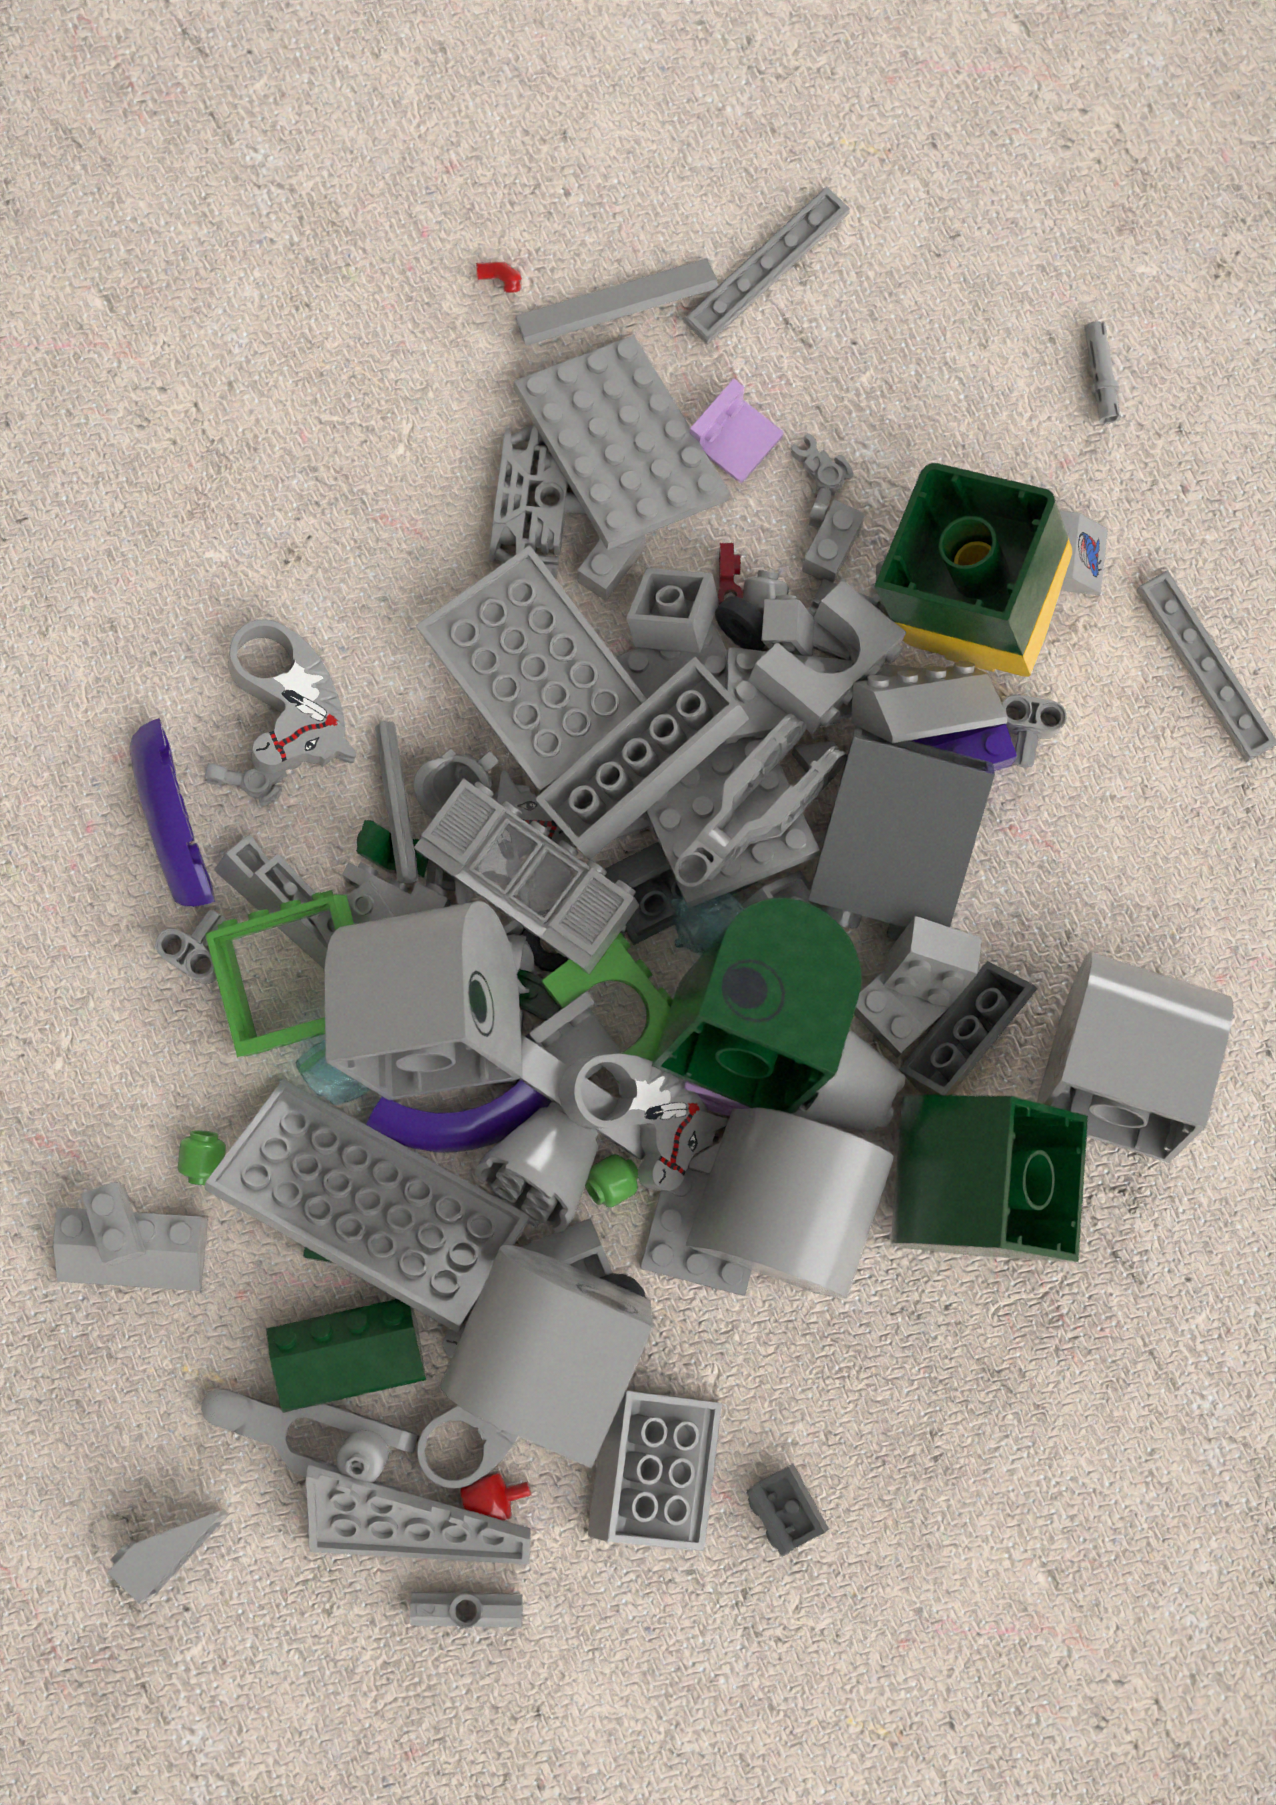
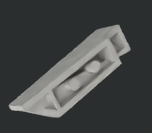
(267, 886)

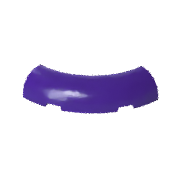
(168, 817)
(457, 1130)

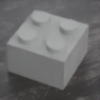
(673, 610)
(932, 962)

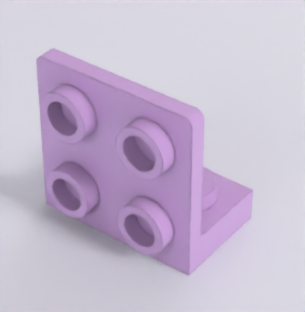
(735, 433)

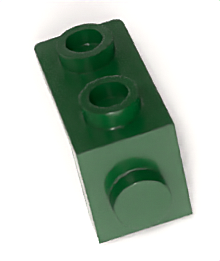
(376, 846)

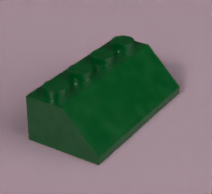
(345, 1354)

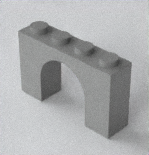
(817, 695)

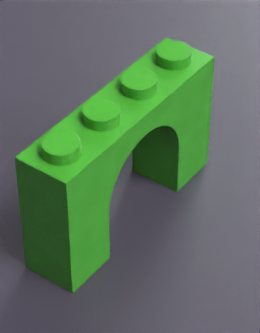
(617, 965)

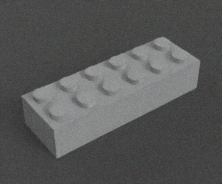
(642, 758)

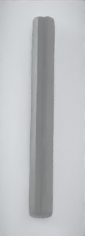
(396, 802)

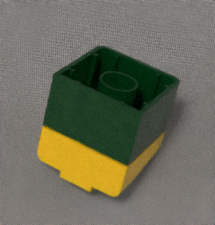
(976, 568)

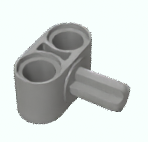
(1031, 726)
(193, 947)

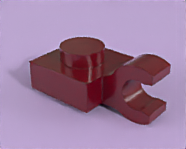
(728, 567)

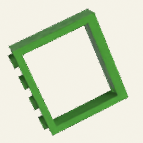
(230, 979)

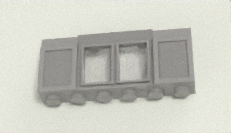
(528, 874)

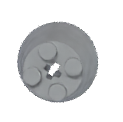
(859, 1092)
(542, 1166)

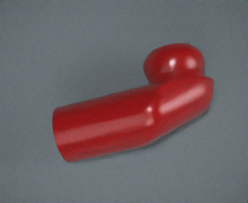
(501, 271)

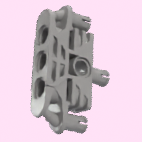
(513, 499)

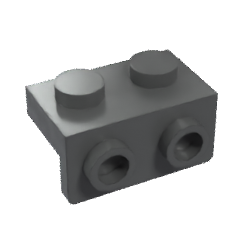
(786, 1510)

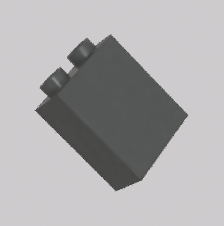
(900, 833)

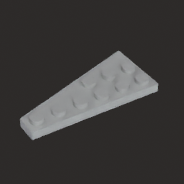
(762, 711)
(381, 1521)

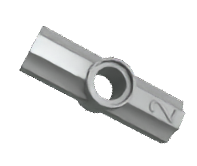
(441, 1609)

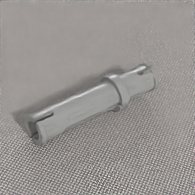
(1104, 384)

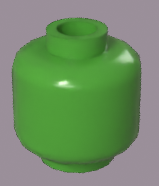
(200, 1155)
(612, 1181)

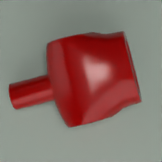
(492, 1496)

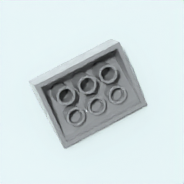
(656, 1472)

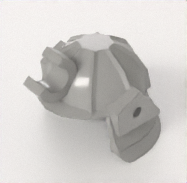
(440, 777)

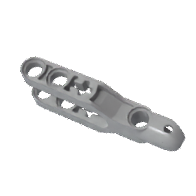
(724, 837)
(270, 1426)

